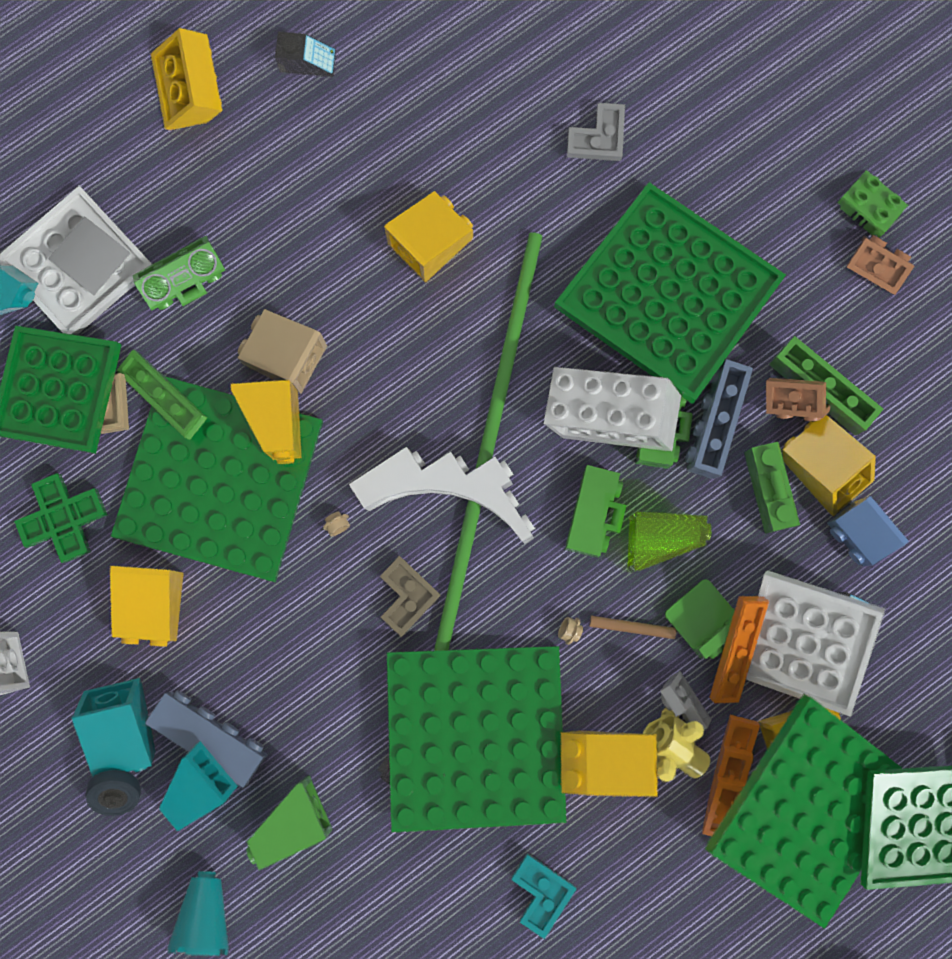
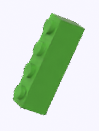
(846, 401)

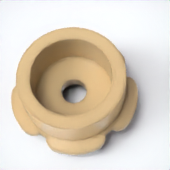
(336, 523)
(570, 630)

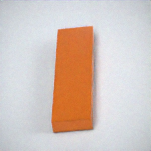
(739, 649)

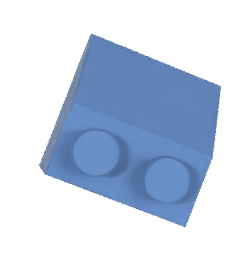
(866, 532)

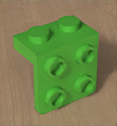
(702, 619)

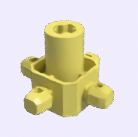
(677, 746)

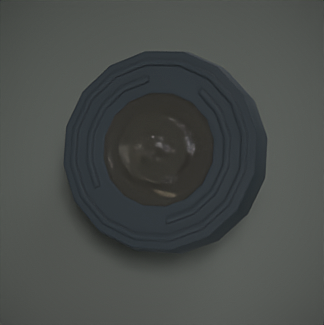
(113, 792)

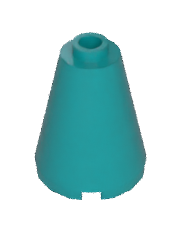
(201, 919)

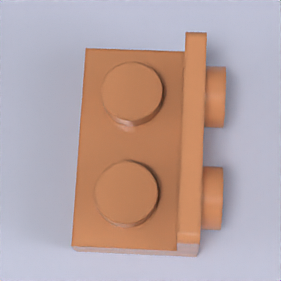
(880, 264)
(796, 398)

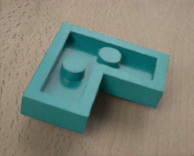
(549, 891)

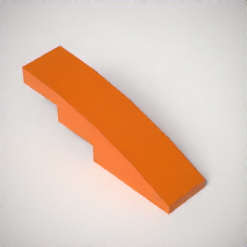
(731, 770)

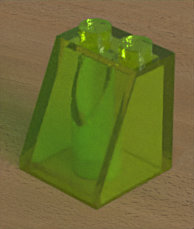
(662, 537)

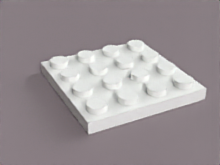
(57, 293)
(814, 642)

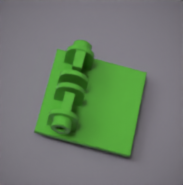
(874, 203)

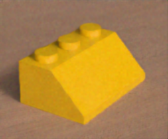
(186, 80)

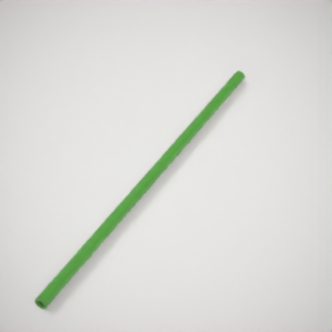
(489, 439)

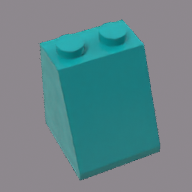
(114, 728)

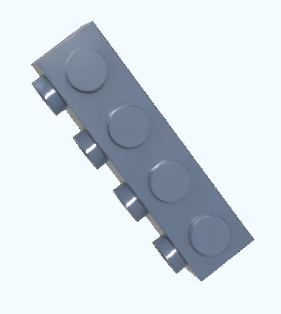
(718, 420)
(188, 725)

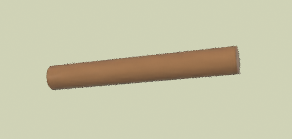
(632, 627)

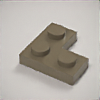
(414, 598)

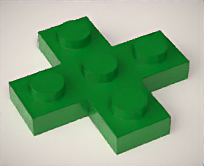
(60, 518)

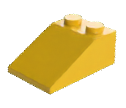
(608, 763)

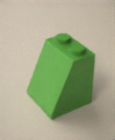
(291, 827)

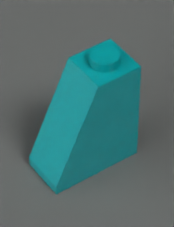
(196, 788)

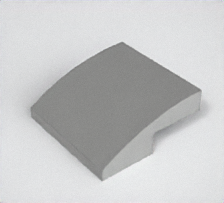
(89, 255)

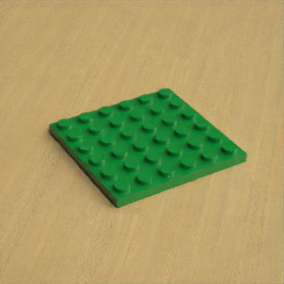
(669, 291)
(214, 493)
(483, 723)
(803, 813)

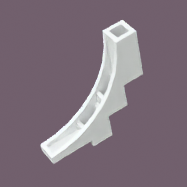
(404, 476)

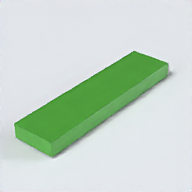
(162, 394)

